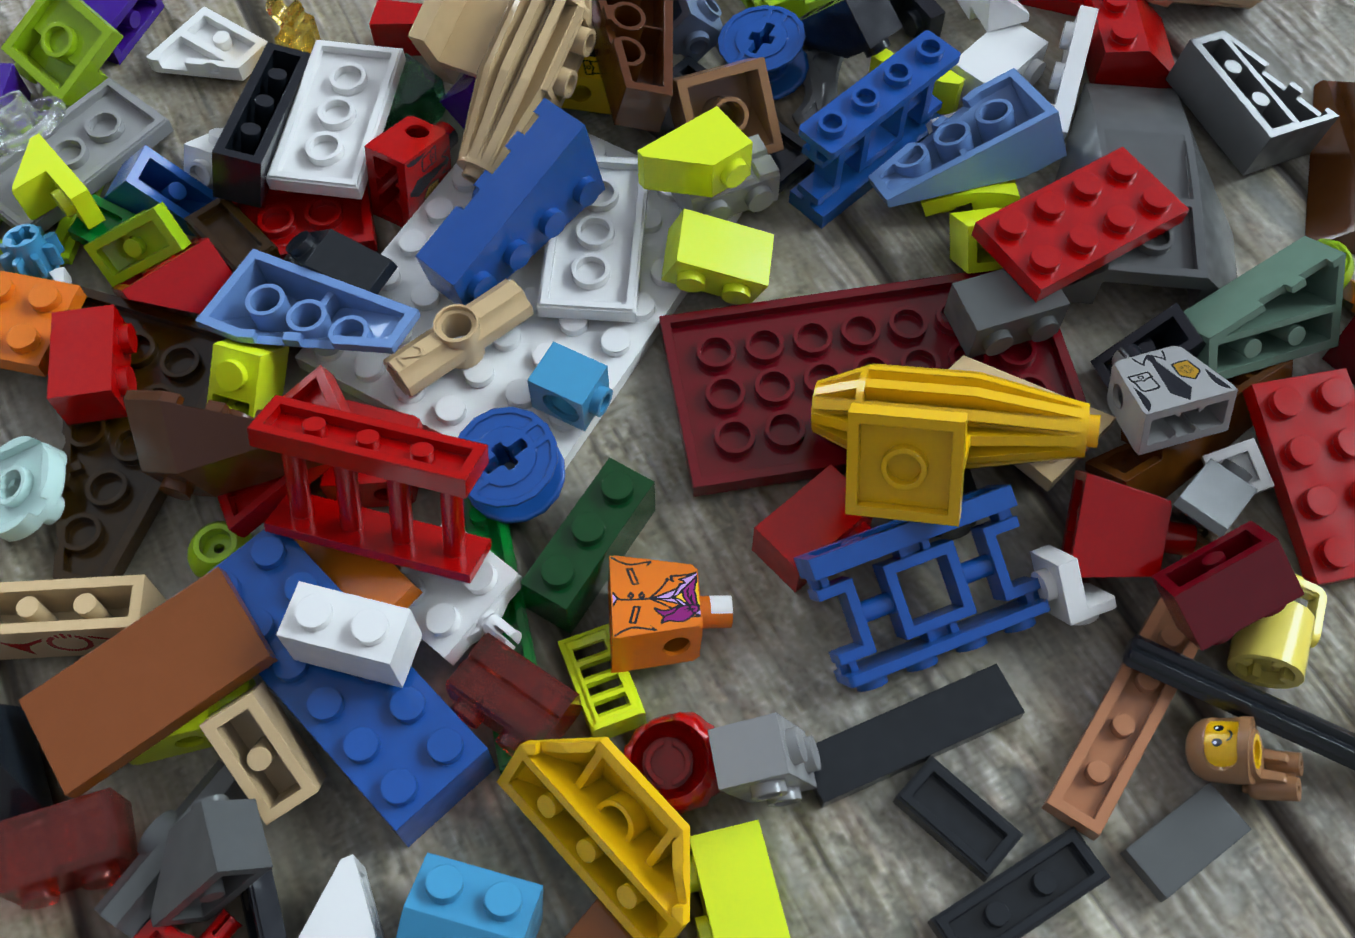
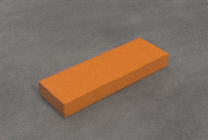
(364, 575)

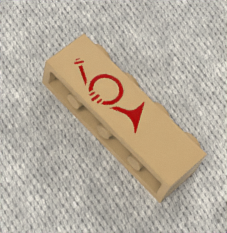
(70, 613)

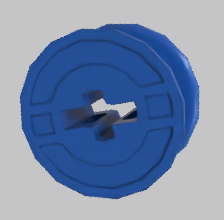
(769, 34)
(538, 470)

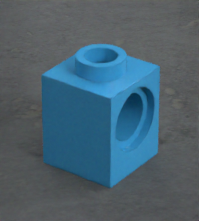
(570, 386)

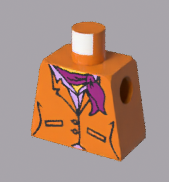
(659, 613)

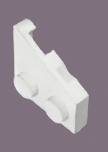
(208, 48)

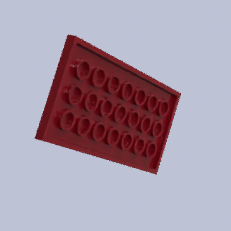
(752, 368)

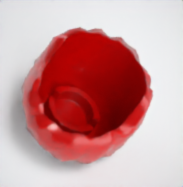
(676, 759)

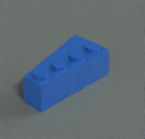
(516, 208)

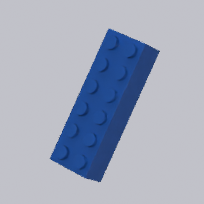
(390, 741)

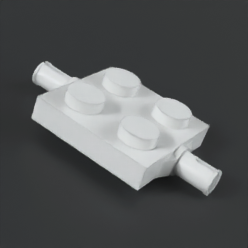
(459, 613)

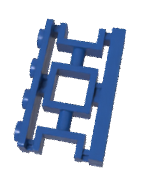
(870, 126)
(938, 629)

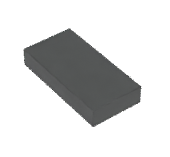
(1185, 842)

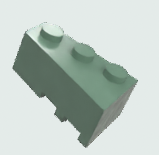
(1273, 310)

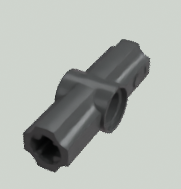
(132, 896)

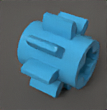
(31, 251)

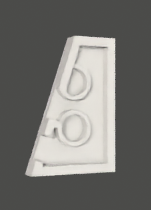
(1068, 72)

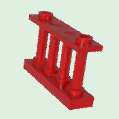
(382, 450)

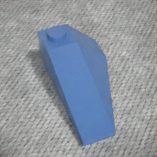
(994, 138)
(296, 307)

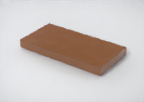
(146, 682)

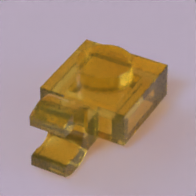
(297, 26)

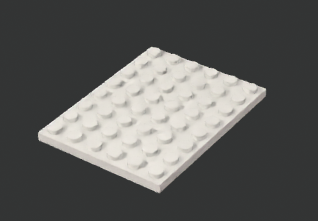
(510, 360)

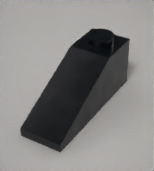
(851, 27)

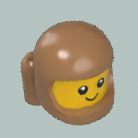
(1234, 754)

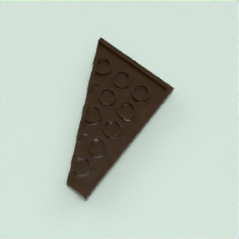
(104, 489)

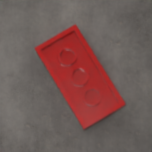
(1079, 223)
(1310, 453)

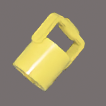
(1278, 646)

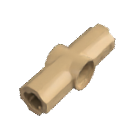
(437, 352)

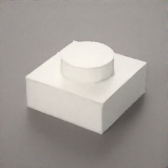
(1249, 457)

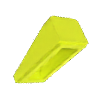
(614, 721)

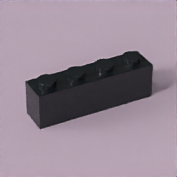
(255, 126)

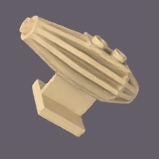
(518, 59)

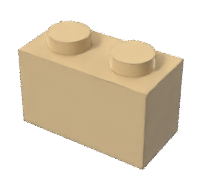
(264, 752)

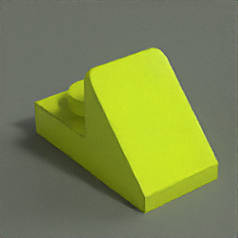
(48, 182)

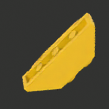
(607, 829)

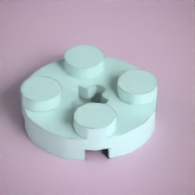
(30, 486)

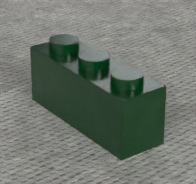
(577, 556)

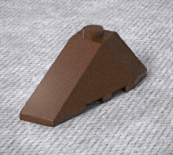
(196, 447)

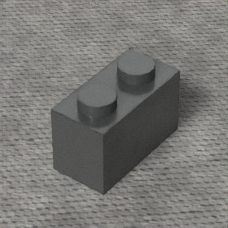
(996, 313)

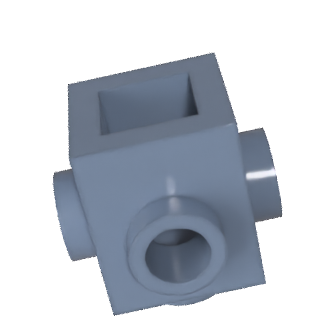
(695, 27)

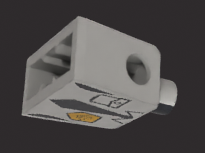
(1167, 397)

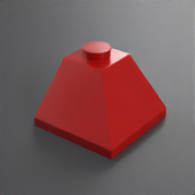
(181, 281)

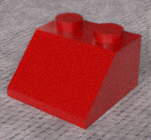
(1128, 45)

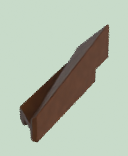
(1332, 168)
(1169, 468)

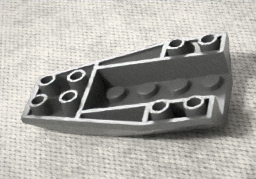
(1157, 133)

